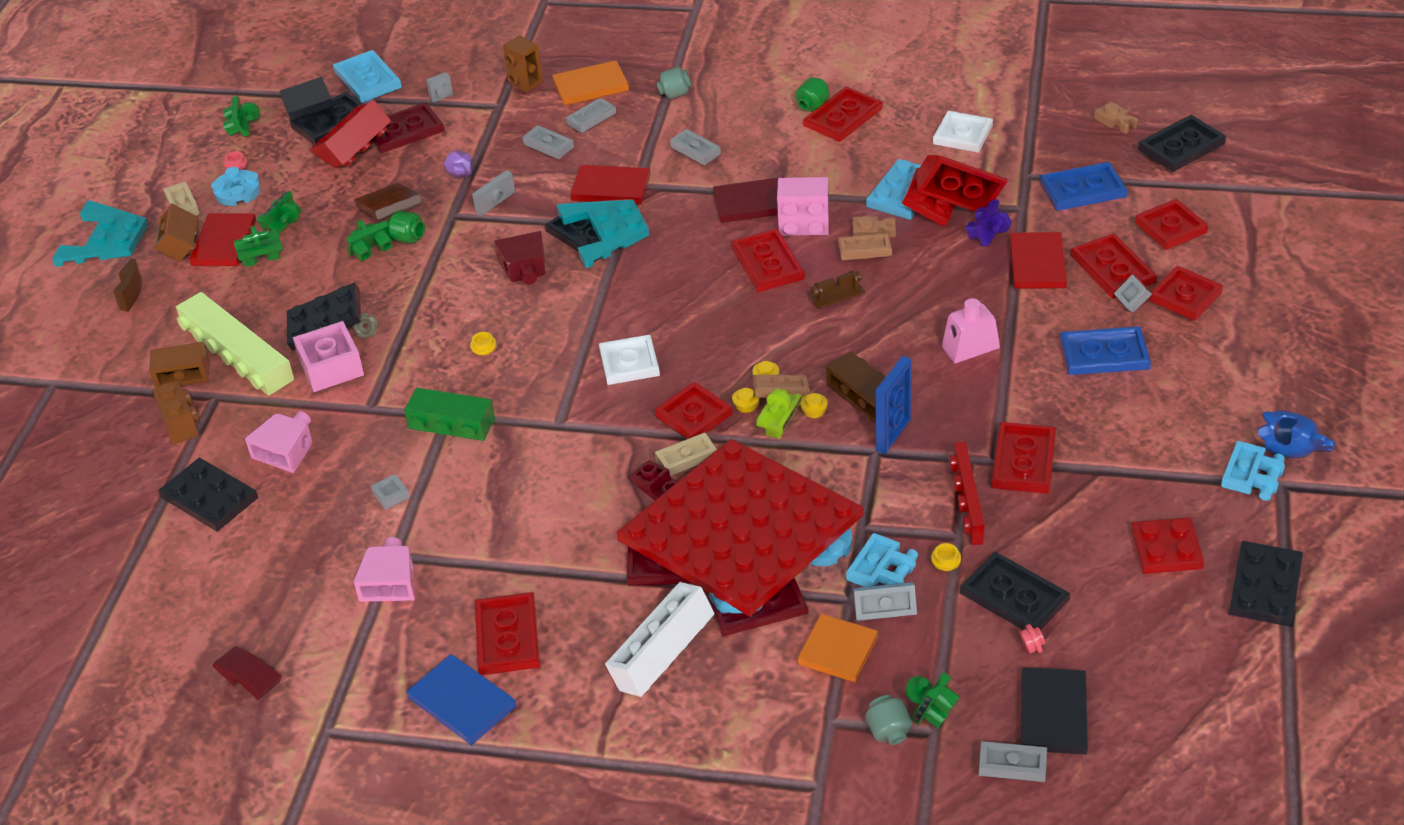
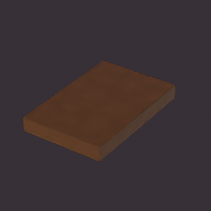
(388, 200)

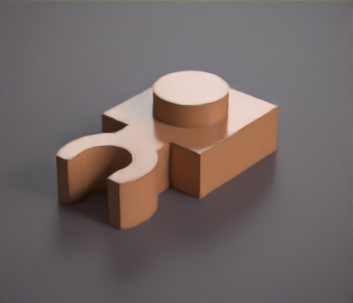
(1114, 115)
(870, 225)

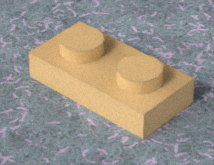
(182, 197)
(685, 454)

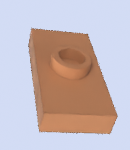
(865, 246)
(791, 383)

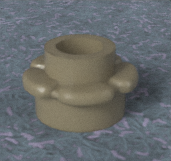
(370, 331)

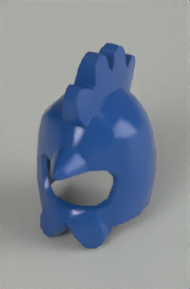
(1295, 436)

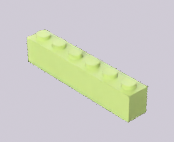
(234, 343)

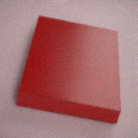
(843, 114)
(610, 183)
(216, 239)
(767, 260)
(1038, 260)
(1111, 263)
(1024, 457)
(506, 634)

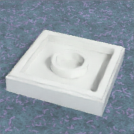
(963, 131)
(629, 359)

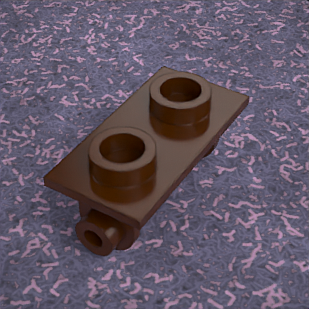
(828, 292)

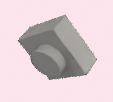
(439, 87)
(1133, 293)
(390, 491)

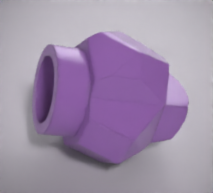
(458, 164)

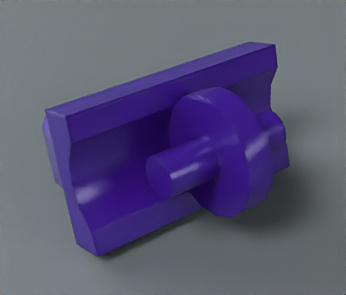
(988, 223)

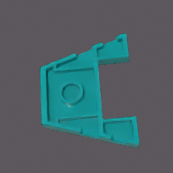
(614, 222)
(113, 237)

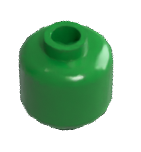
(812, 94)
(406, 227)

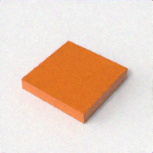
(838, 647)

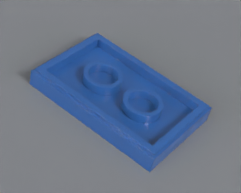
(1083, 186)
(1105, 350)
(893, 404)
(461, 699)

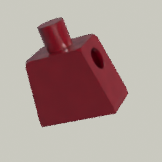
(522, 257)

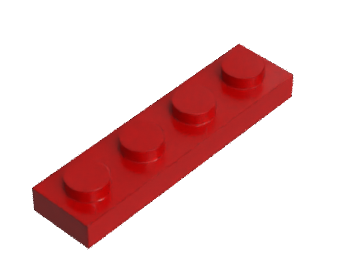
(968, 500)

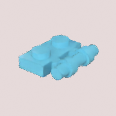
(1244, 468)
(875, 559)

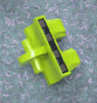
(778, 412)

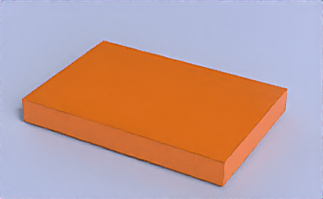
(590, 82)

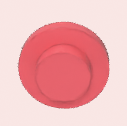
(235, 159)
(1032, 639)

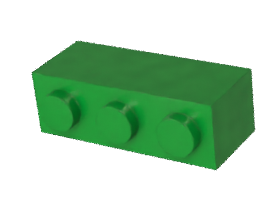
(450, 414)

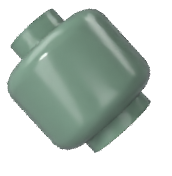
(674, 83)
(888, 719)

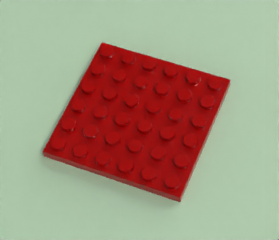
(740, 526)

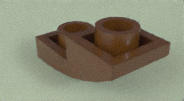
(129, 287)

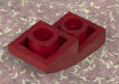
(653, 479)
(248, 670)

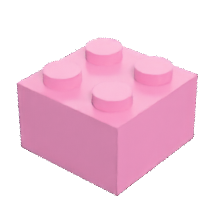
(803, 206)
(328, 356)

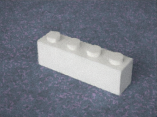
(660, 639)

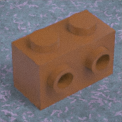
(523, 63)
(176, 232)
(183, 363)
(175, 411)

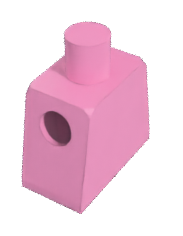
(970, 332)
(281, 441)
(386, 573)

